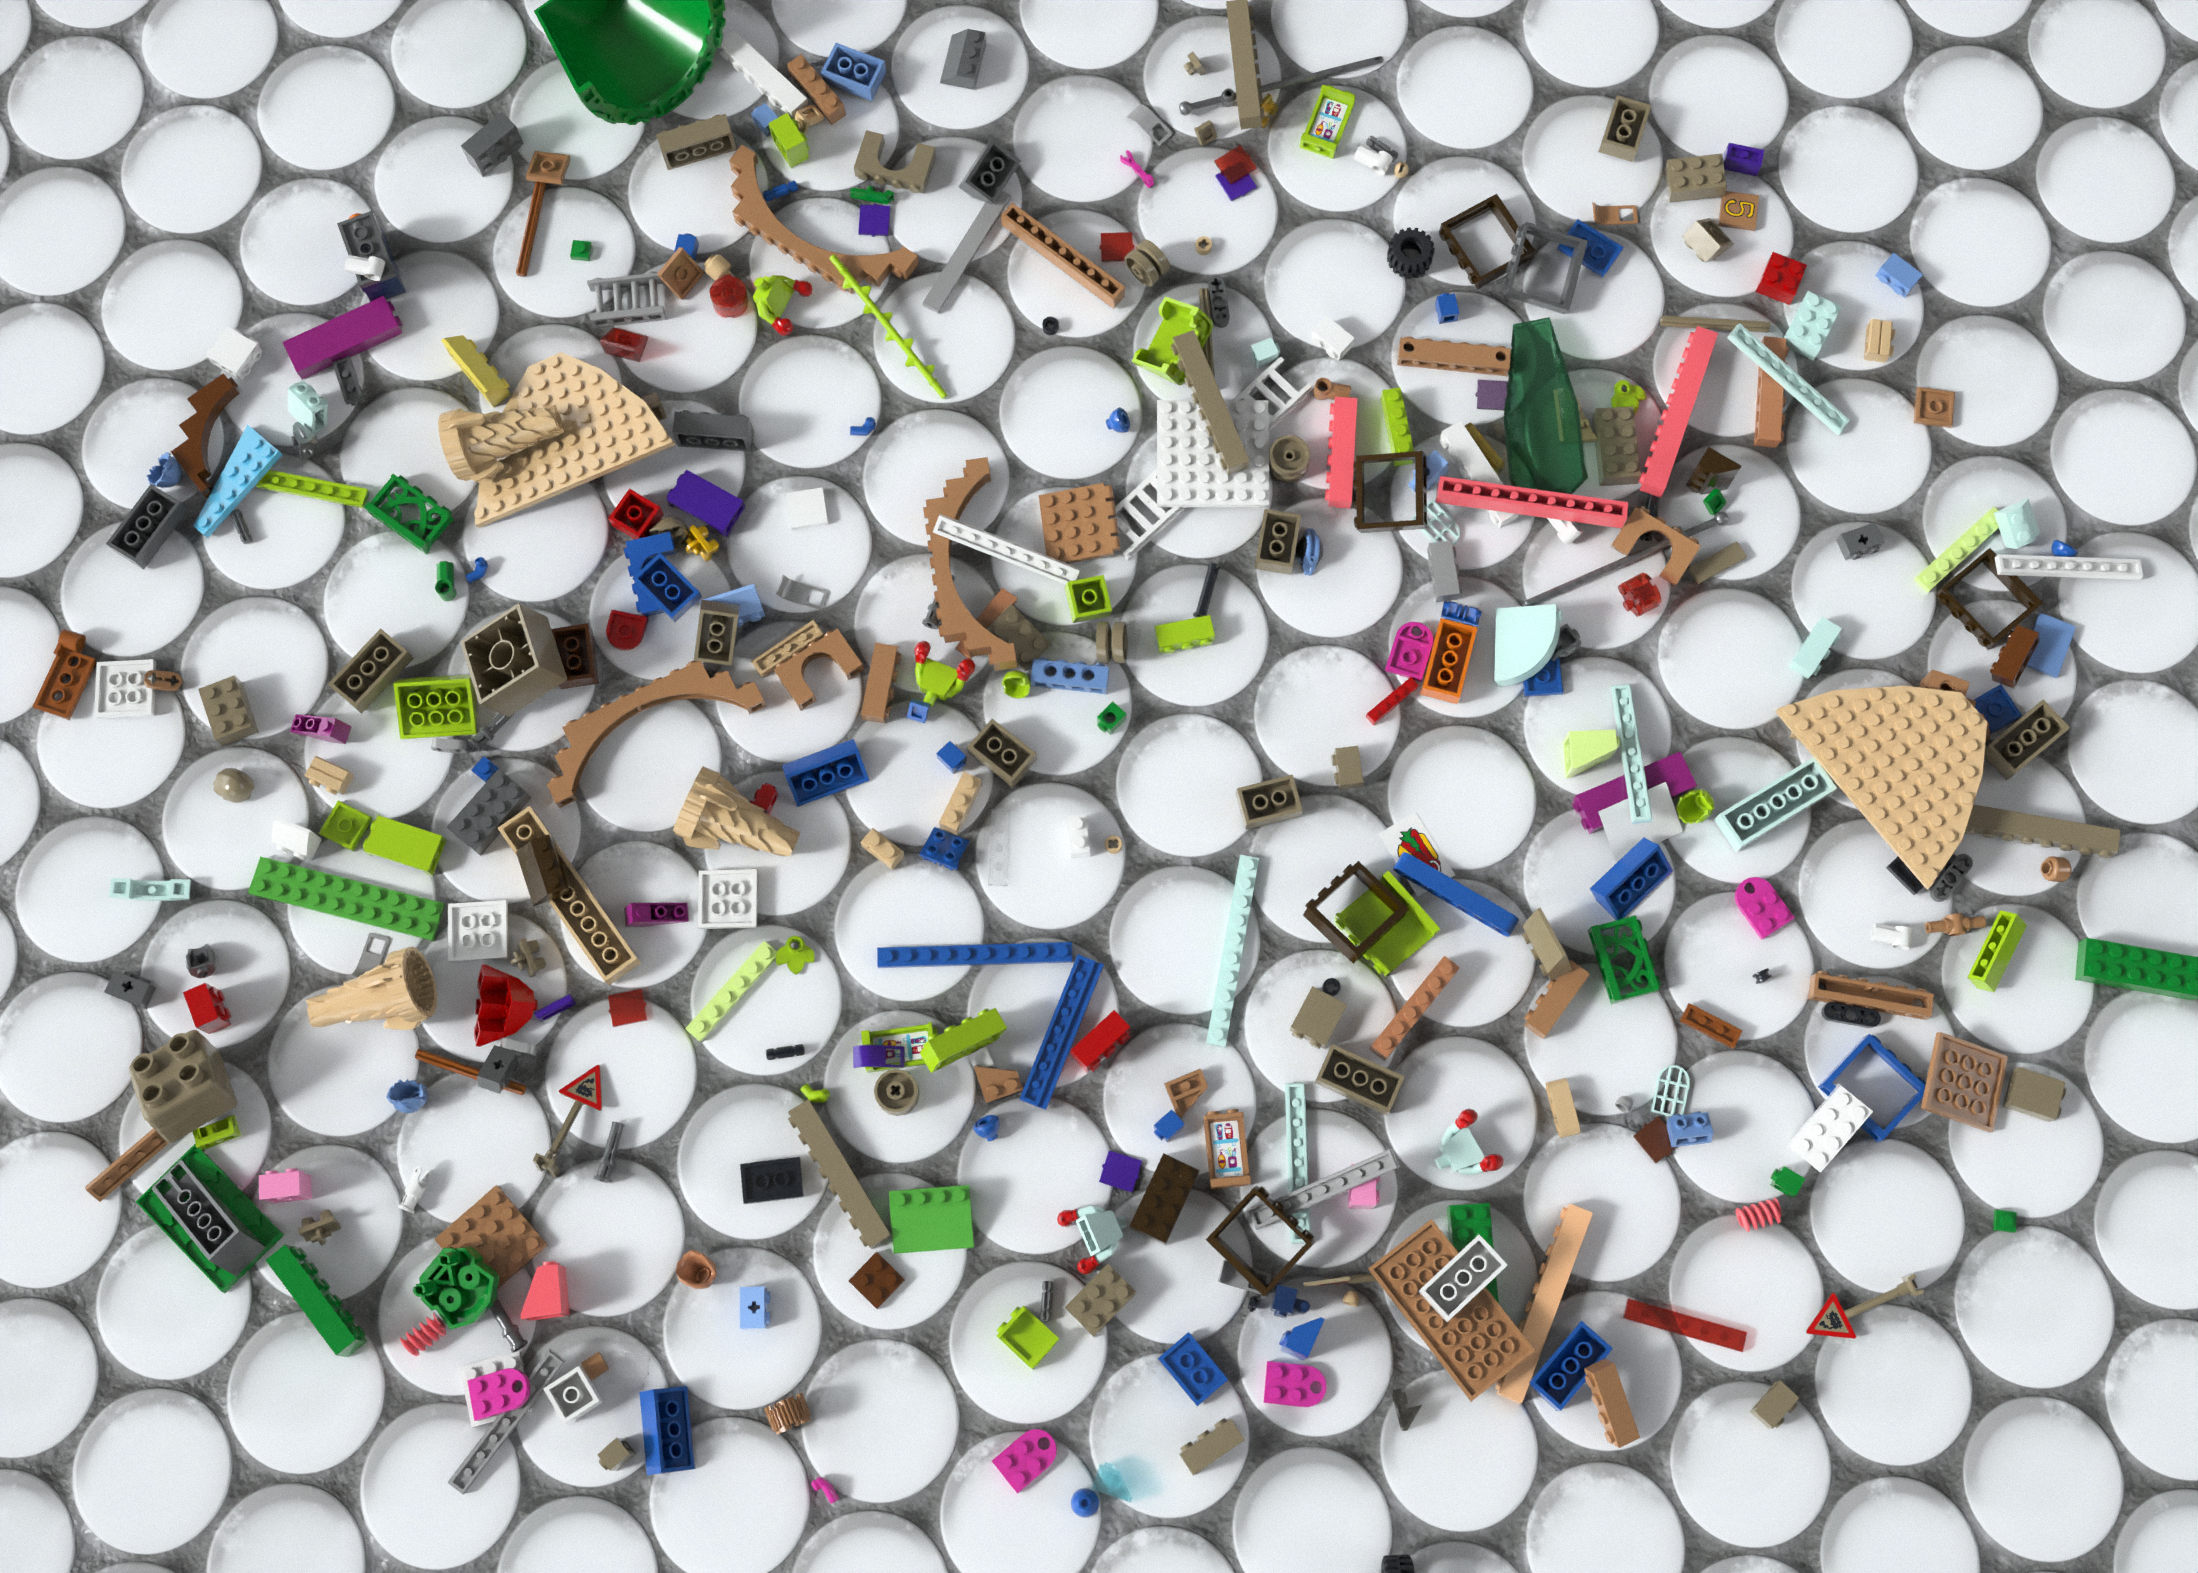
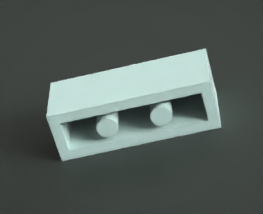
(1816, 648)

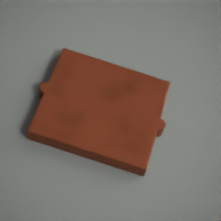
(1655, 1139)

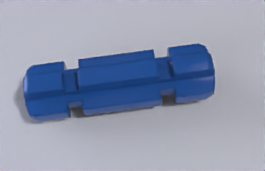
(780, 190)

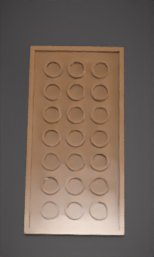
(1478, 1341)

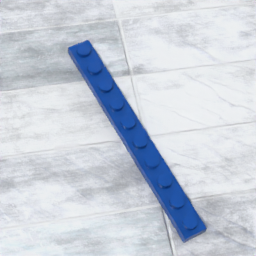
(974, 955)

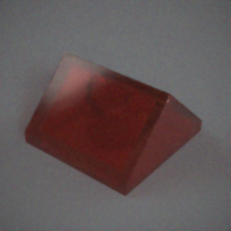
(624, 344)

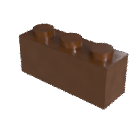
(2014, 656)

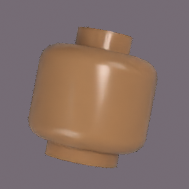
(2056, 869)

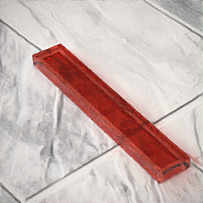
(1684, 1325)

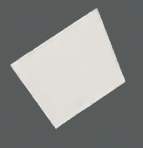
(1625, 835)

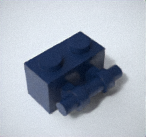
(1285, 1300)

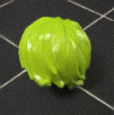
(1695, 806)

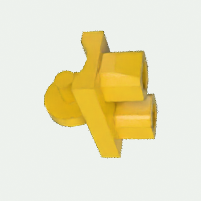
(698, 544)

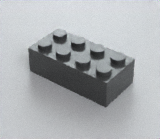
(713, 431)
(147, 526)
(487, 810)

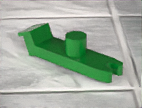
(871, 195)

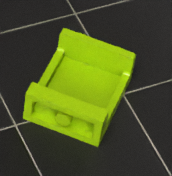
(1027, 1336)

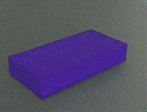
(555, 1008)

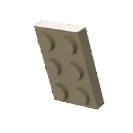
(1016, 629)

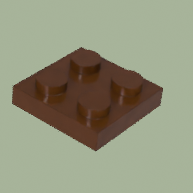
(876, 1280)

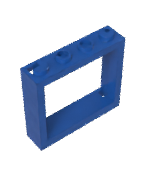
(1902, 1069)

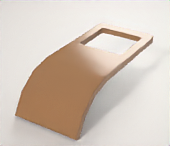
(1610, 214)

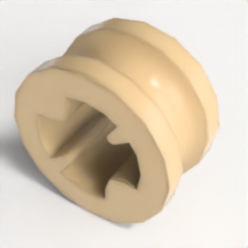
(1207, 250)
(1114, 850)

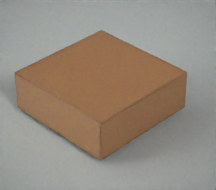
(595, 1366)

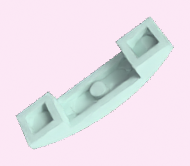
(150, 890)

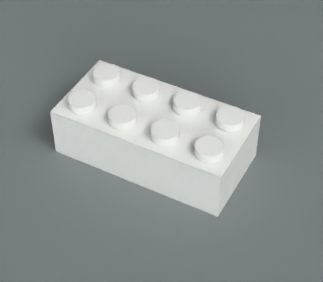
(1829, 1128)
(1462, 1278)

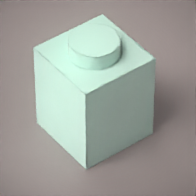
(1265, 352)

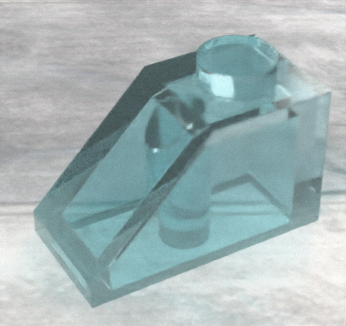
(1111, 1482)

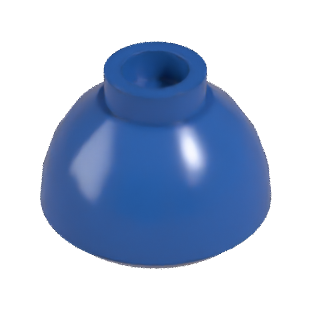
(1118, 421)
(2063, 550)
(987, 1127)
(1084, 1502)

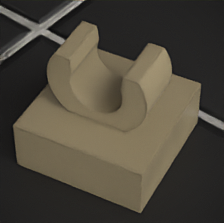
(1194, 65)
(1205, 133)

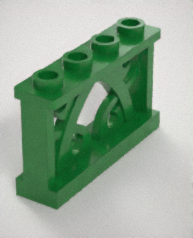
(414, 537)
(1613, 984)

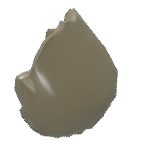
(673, 525)
(233, 785)

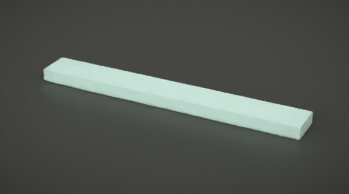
(1788, 379)
(1631, 754)
(1297, 1149)

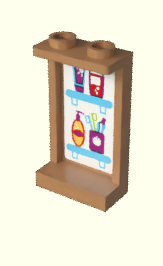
(1226, 1149)

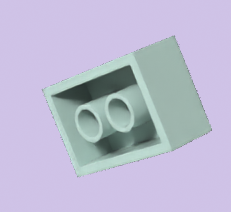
(1811, 325)

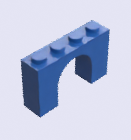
(640, 553)

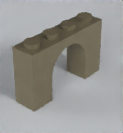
(912, 177)

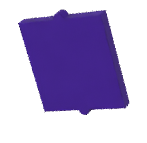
(1237, 189)
(874, 220)
(1120, 1171)

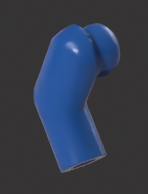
(865, 429)
(480, 570)

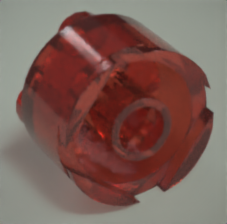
(729, 296)
(1639, 594)

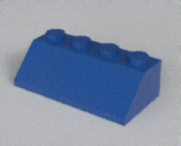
(825, 772)
(1631, 879)
(1300, 1339)
(1564, 1370)
(666, 1430)

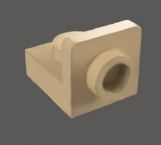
(807, 117)

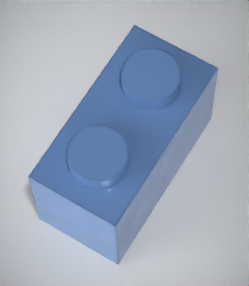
(1898, 275)

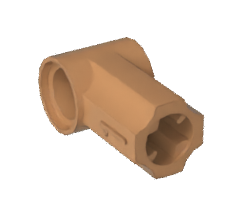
(1332, 389)

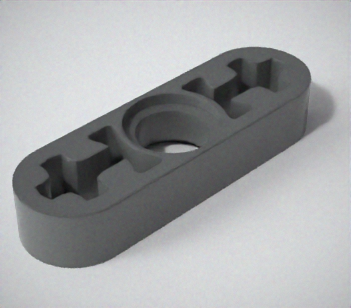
(1215, 308)
(1959, 876)

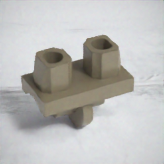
(526, 949)
(319, 1230)

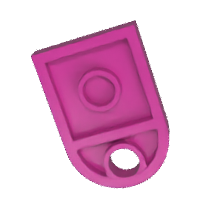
(1410, 652)
(1762, 908)
(1291, 1384)
(496, 1393)
(1024, 1459)

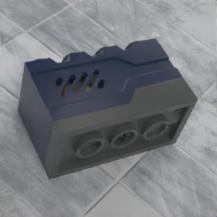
(364, 239)

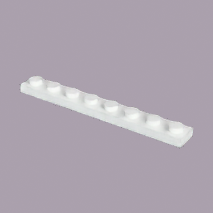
(1005, 549)
(2068, 567)

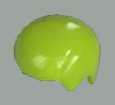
(1016, 684)

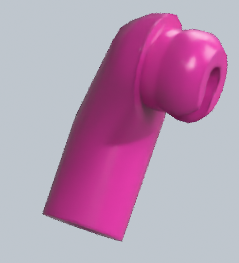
(828, 1489)

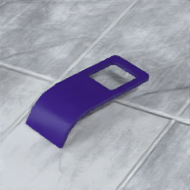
(875, 1056)

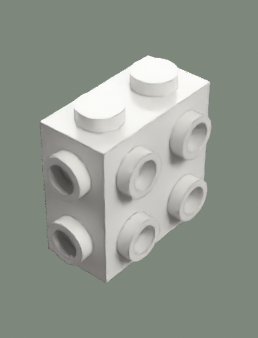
(234, 352)

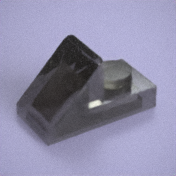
(1404, 1414)

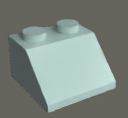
(2017, 524)

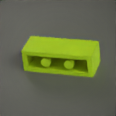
(1184, 634)

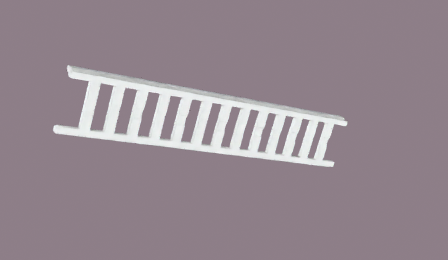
(1166, 518)

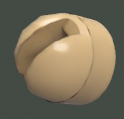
(1404, 173)
(1351, 1298)

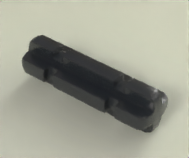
(785, 1052)

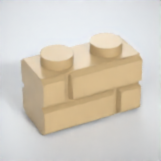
(1878, 340)
(328, 775)
(882, 849)

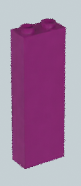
(343, 337)
(1670, 770)

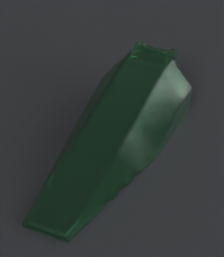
(1542, 414)

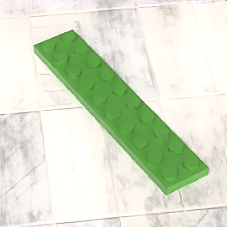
(346, 898)

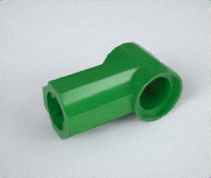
(445, 579)

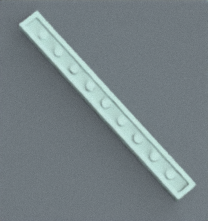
(1232, 951)

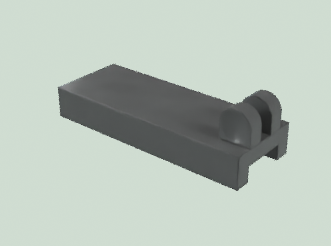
(348, 381)

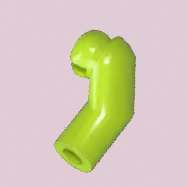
(816, 1096)

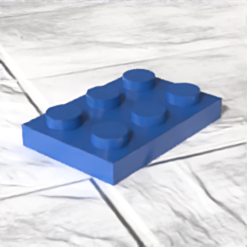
(1599, 252)
(1192, 1369)

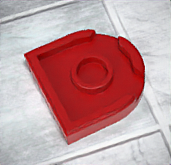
(625, 629)

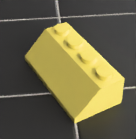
(477, 369)

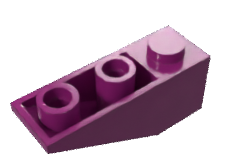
(321, 728)
(655, 914)

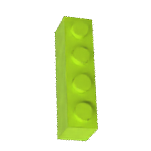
(1396, 423)
(1997, 951)

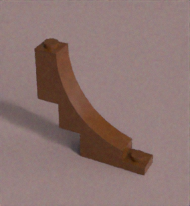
(193, 452)

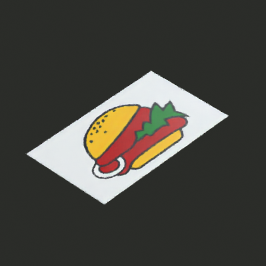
(1413, 838)

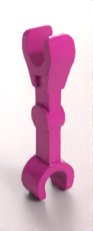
(1147, 179)

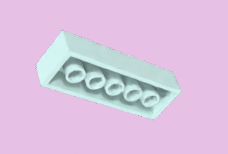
(1775, 804)

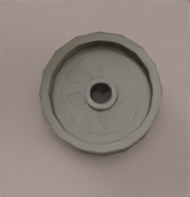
(1147, 263)
(1289, 458)
(1111, 642)
(888, 1084)

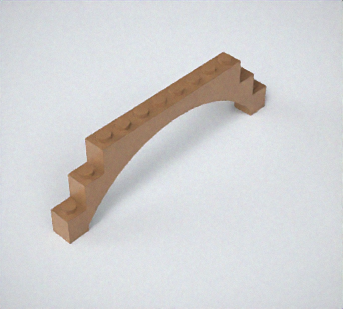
(760, 221)
(955, 618)
(595, 726)

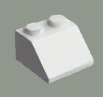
(295, 839)

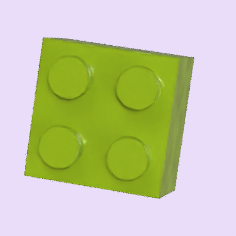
(789, 140)
(1088, 598)

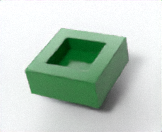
(581, 250)
(1714, 501)
(2004, 1221)

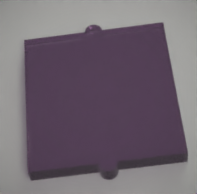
(1491, 394)

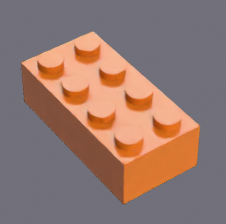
(1448, 661)

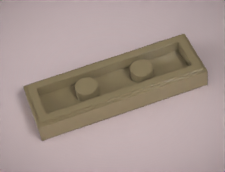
(1717, 563)

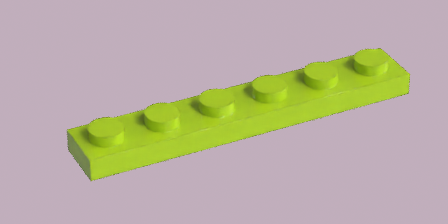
(314, 488)

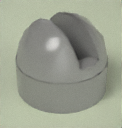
(1624, 1104)

